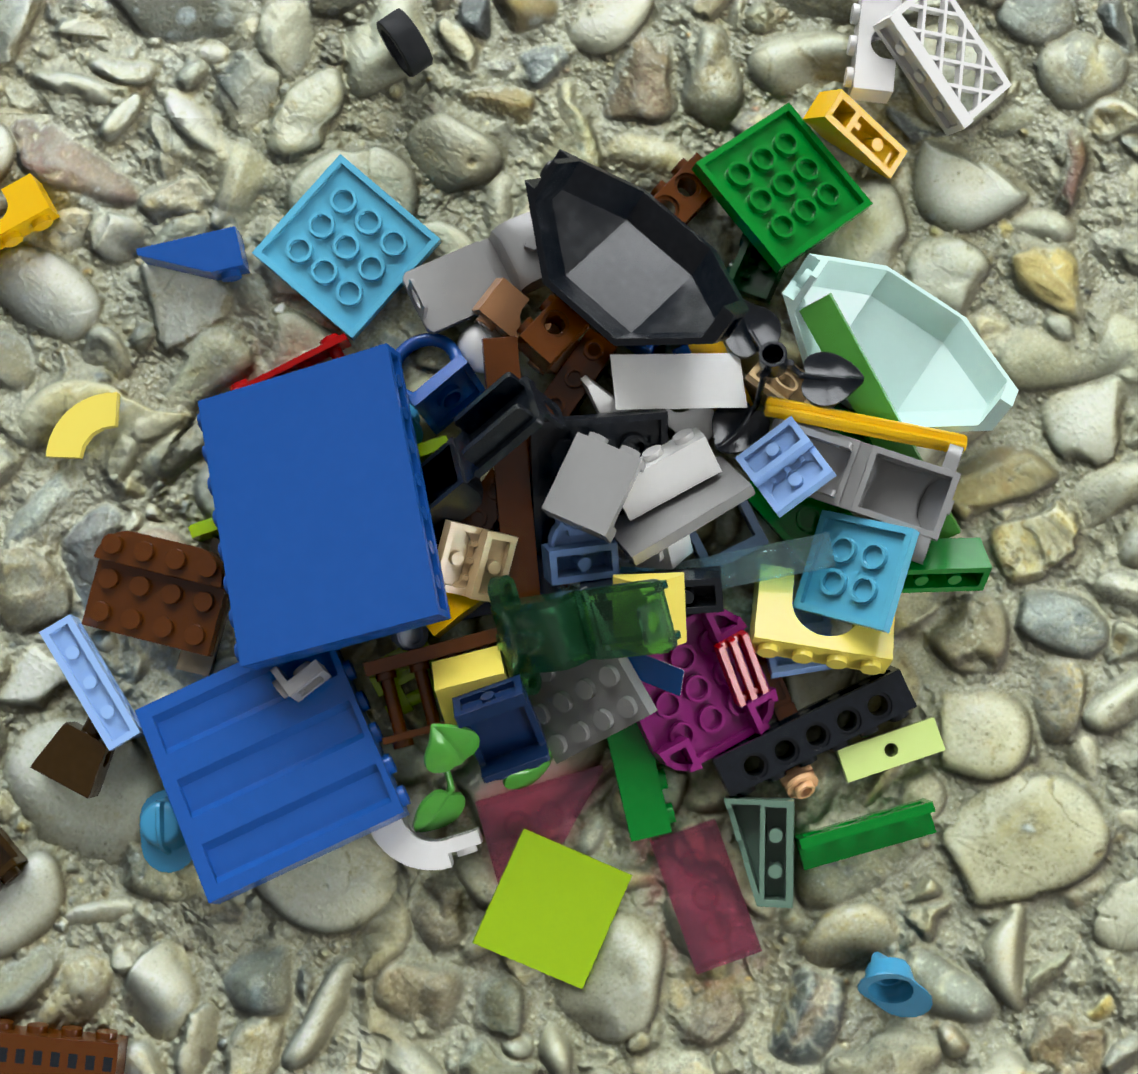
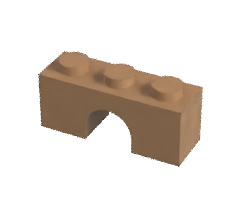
(501, 311)

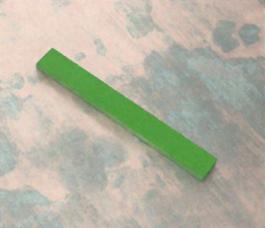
(870, 399)

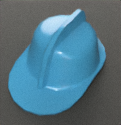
(161, 835)
(893, 987)

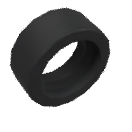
(404, 42)

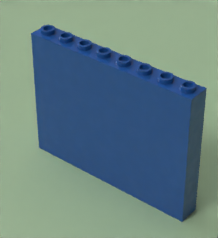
(321, 509)

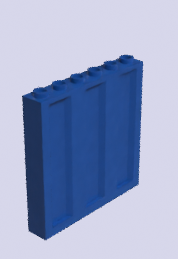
(267, 776)

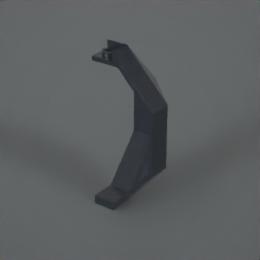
(628, 260)

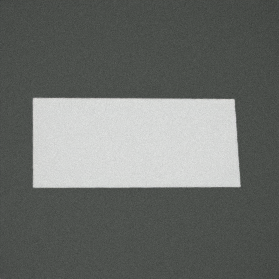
(677, 381)

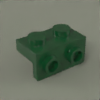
(752, 273)

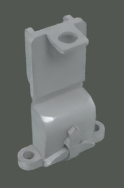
(454, 283)
(887, 484)

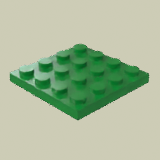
(781, 187)

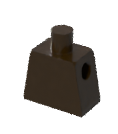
(76, 758)

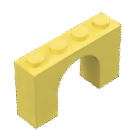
(779, 633)

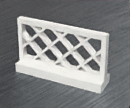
(925, 70)

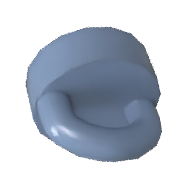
(411, 639)

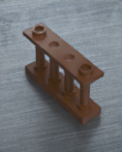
(418, 663)

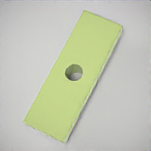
(909, 744)

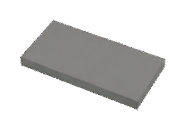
(682, 514)

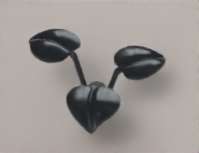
(826, 378)

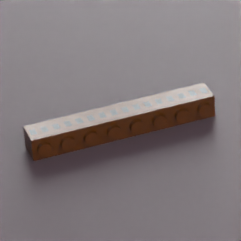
(60, 1051)

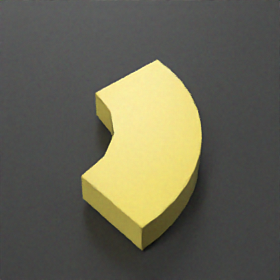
(81, 424)

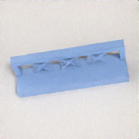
(92, 681)

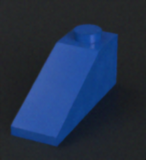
(207, 255)

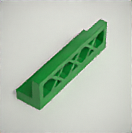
(865, 833)

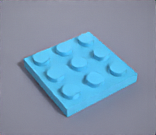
(868, 571)

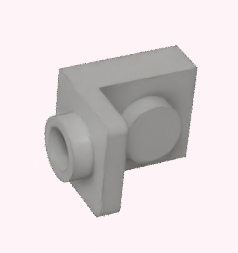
(305, 680)

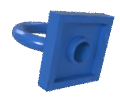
(446, 391)

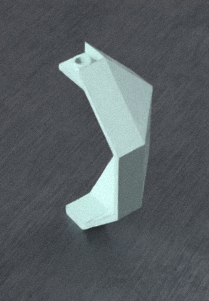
(916, 344)

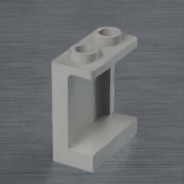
(593, 485)

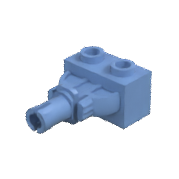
(577, 556)

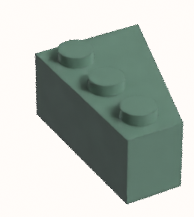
(766, 843)

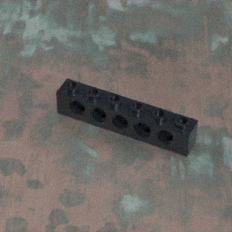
(895, 706)

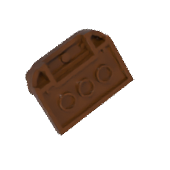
(157, 592)

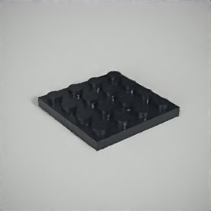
(551, 444)

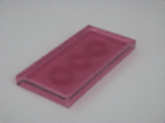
(705, 896)

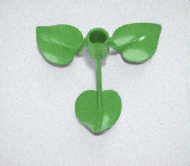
(446, 749)

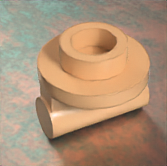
(799, 782)

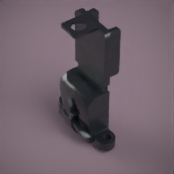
(490, 431)

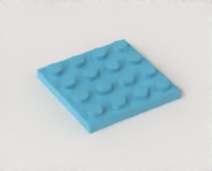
(346, 247)

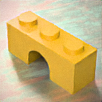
(27, 211)

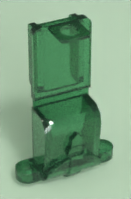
(579, 625)

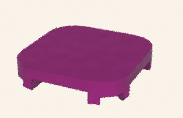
(704, 716)

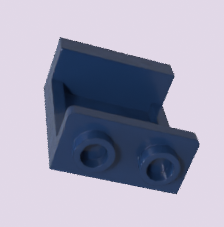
(506, 728)

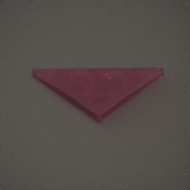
(542, 808)

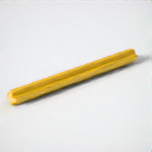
(863, 424)

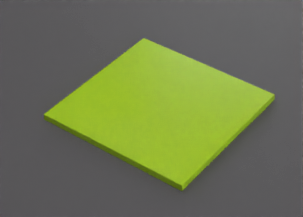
(552, 908)

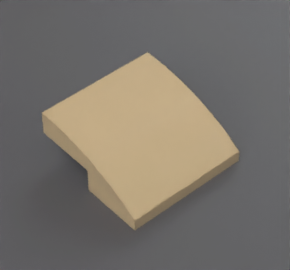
(473, 557)

